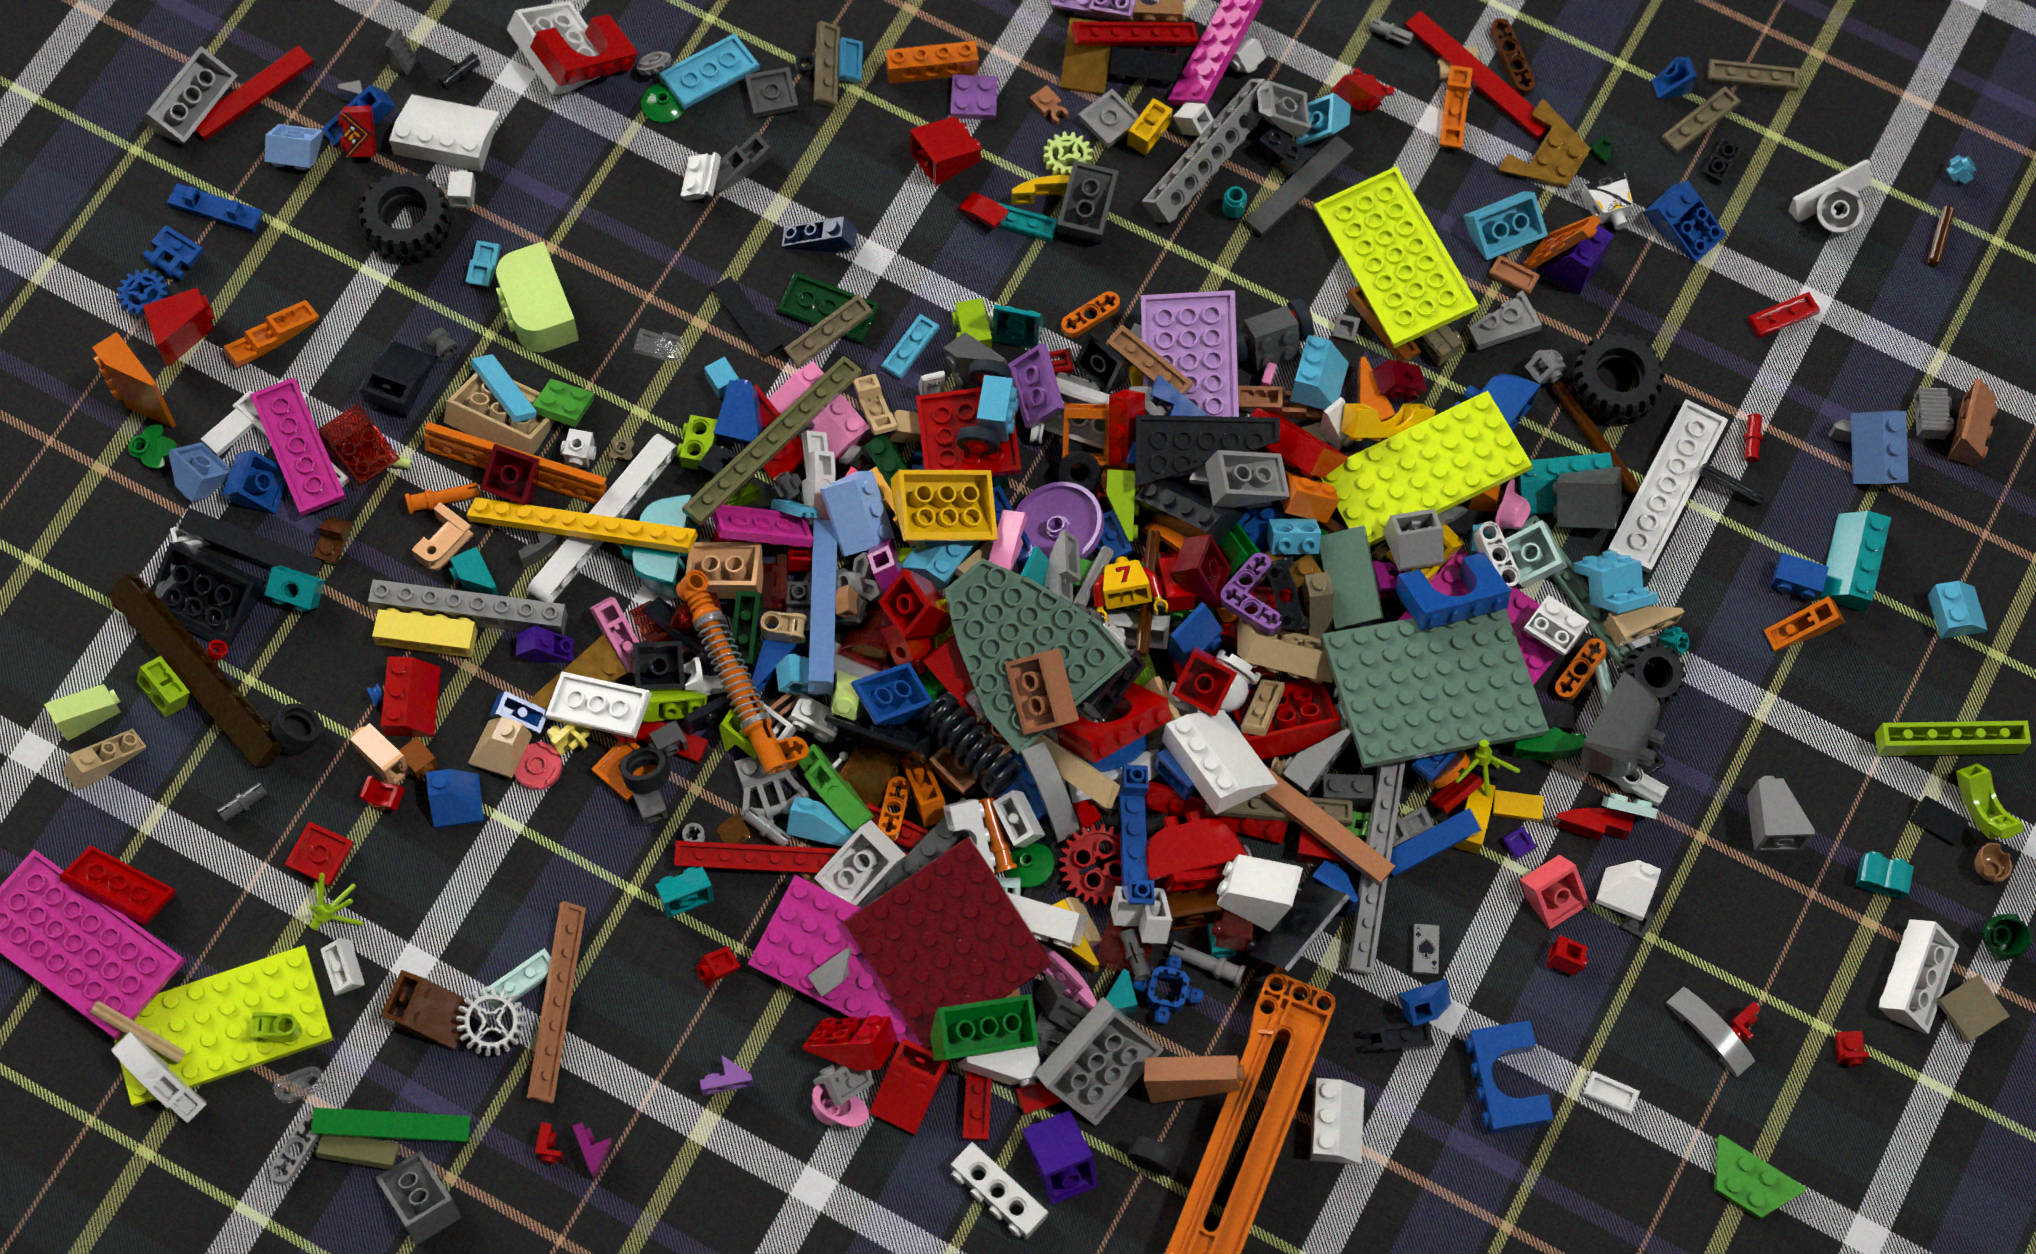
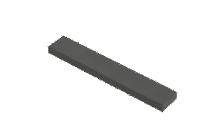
(1299, 186)

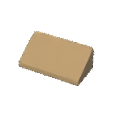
(1090, 933)

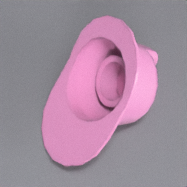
(1513, 509)
(851, 1113)

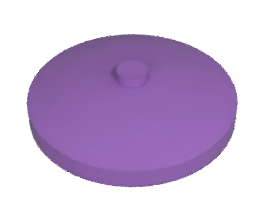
(1059, 508)

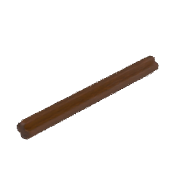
(1593, 434)
(1146, 609)

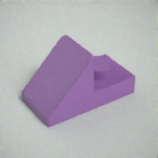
(734, 1079)

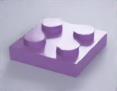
(974, 97)

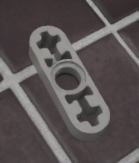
(280, 1163)

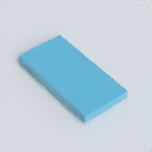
(709, 71)

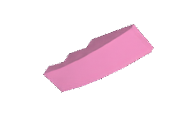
(1009, 543)

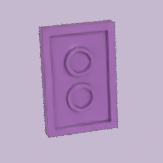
(1037, 386)

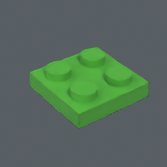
(563, 402)

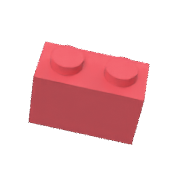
(1555, 891)

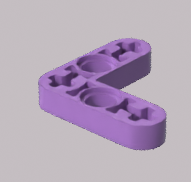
(1244, 598)

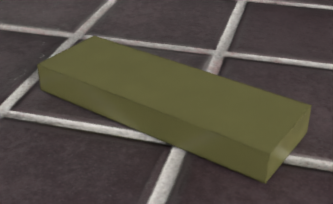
(359, 1151)

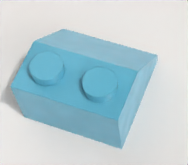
(1956, 609)

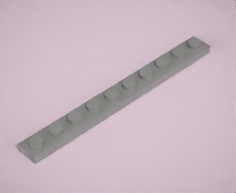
(1370, 895)

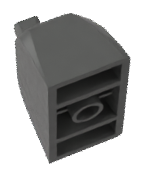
(1623, 731)

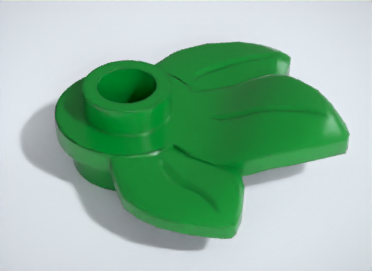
(155, 447)

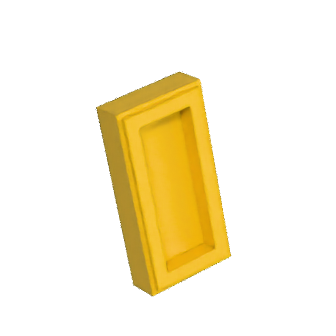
(1518, 806)

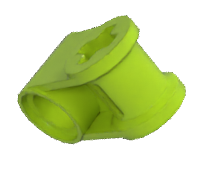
(269, 1027)

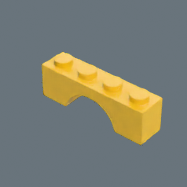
(1363, 421)

